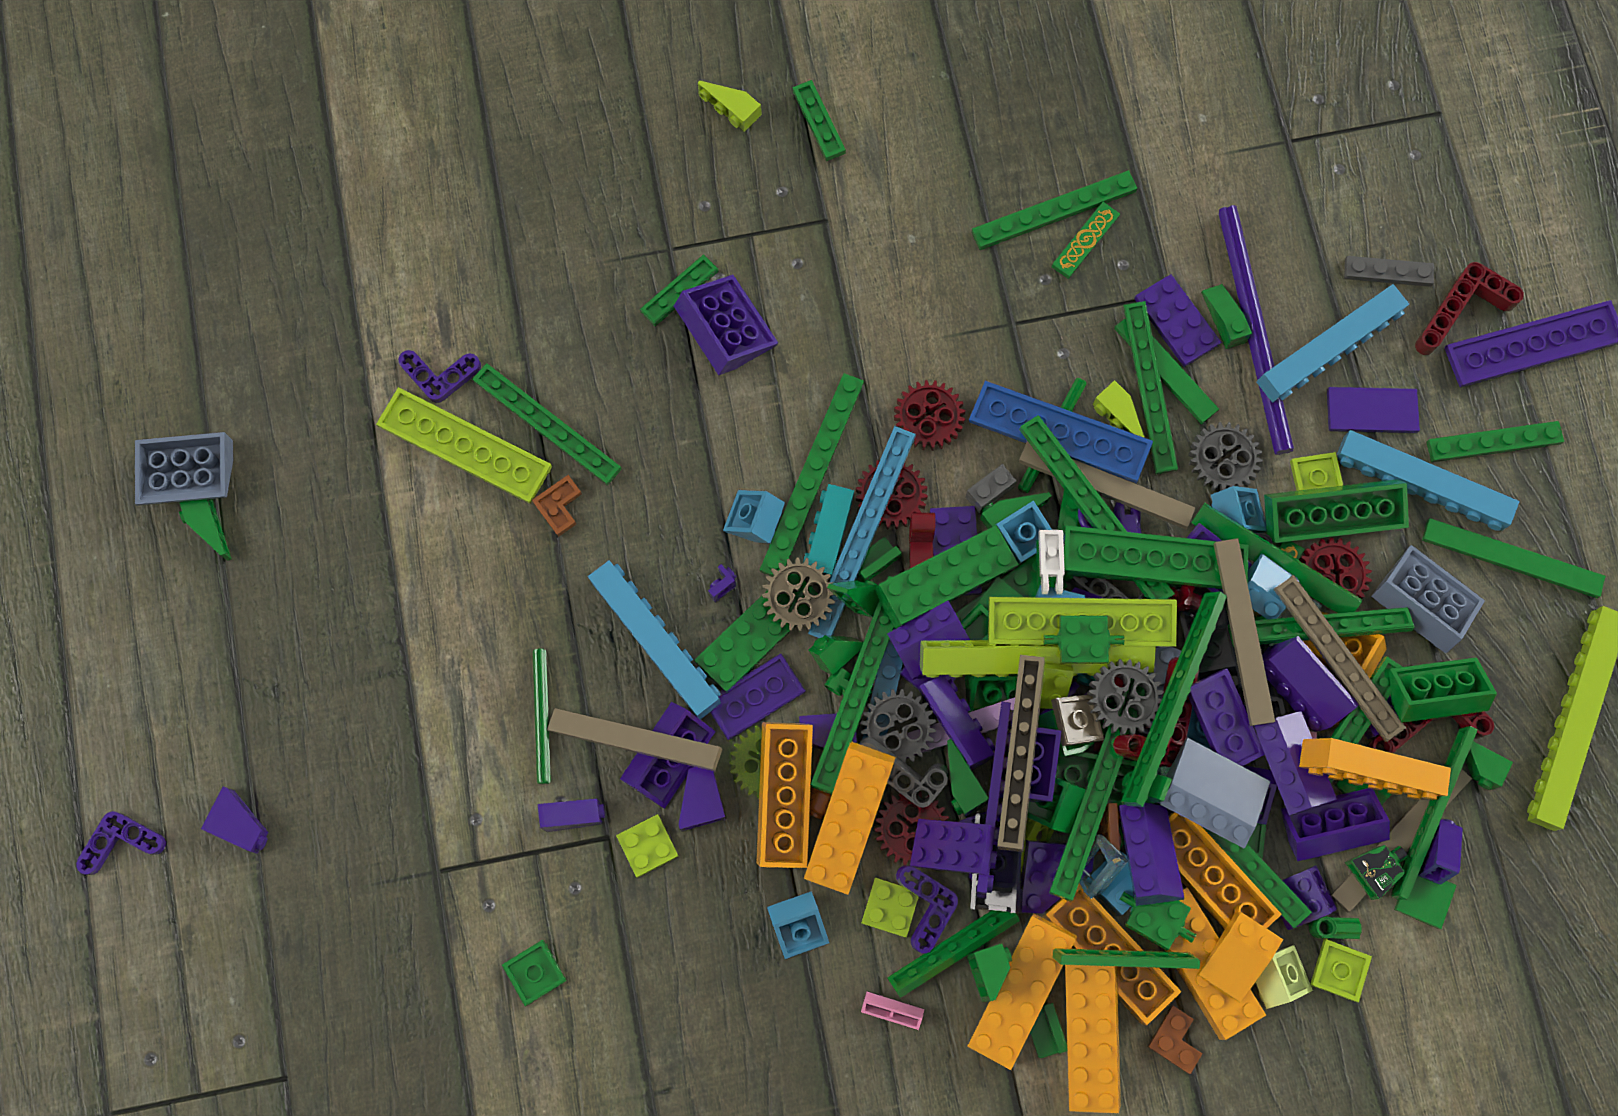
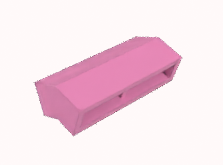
(892, 1006)

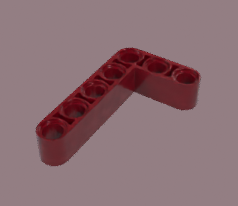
(1457, 302)
(921, 537)
(1411, 729)
(1131, 745)

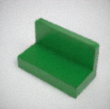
(878, 558)
(1047, 1033)

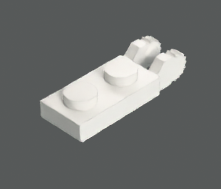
(1051, 559)

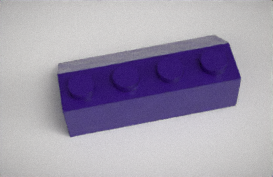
(1307, 684)
(957, 722)
(1283, 749)
(659, 777)
(1337, 826)
(1150, 854)

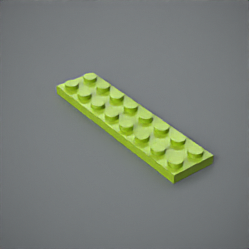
(464, 445)
(1030, 618)

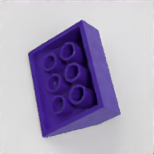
(724, 323)

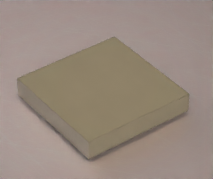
(1076, 721)

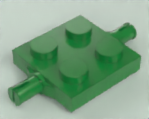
(1084, 639)
(1159, 921)

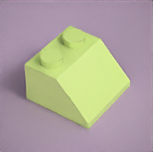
(1283, 979)

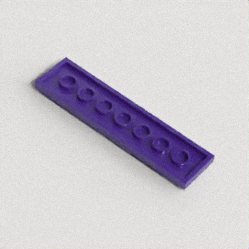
(1533, 343)
(994, 809)

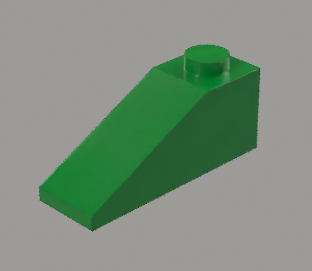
(1227, 316)
(1002, 509)
(205, 522)
(857, 596)

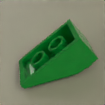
(966, 790)

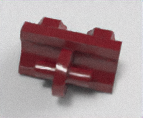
(1186, 598)

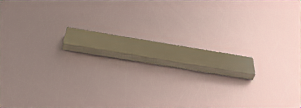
(1122, 491)
(1244, 632)
(1339, 658)
(635, 739)
(1350, 891)

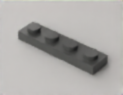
(1389, 271)

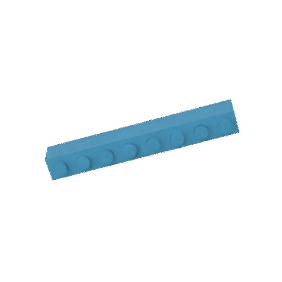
(1332, 343)
(1427, 481)
(655, 640)

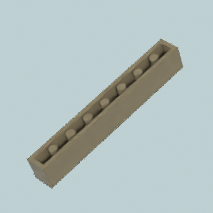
(1021, 753)

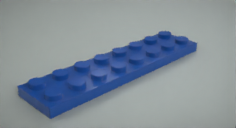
(1080, 436)

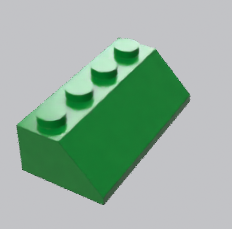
(1440, 690)
(990, 970)

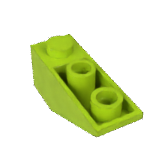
(733, 103)
(1118, 409)

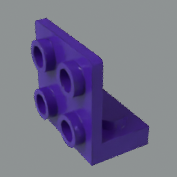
(1312, 892)

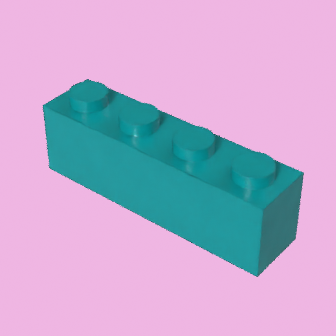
(830, 528)

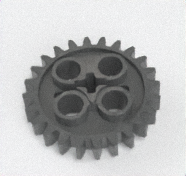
(1212, 442)
(1105, 688)
(889, 706)

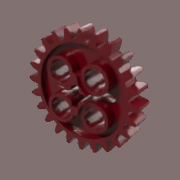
(941, 429)
(907, 503)
(1354, 573)
(898, 843)

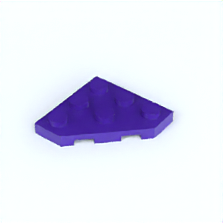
(1038, 873)

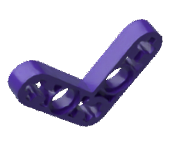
(441, 382)
(112, 835)
(935, 908)

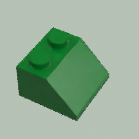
(1062, 810)

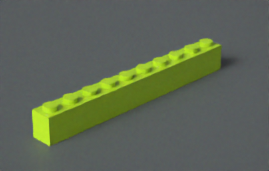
(981, 658)
(1576, 722)

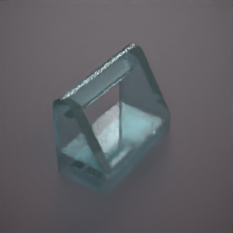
(1115, 864)

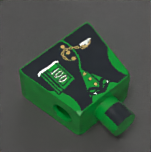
(1378, 869)

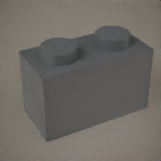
(990, 488)

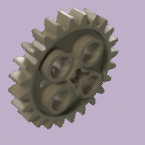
(780, 585)

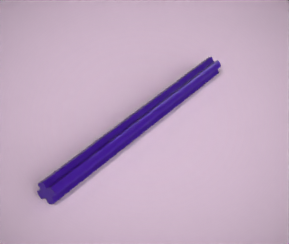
(1251, 309)

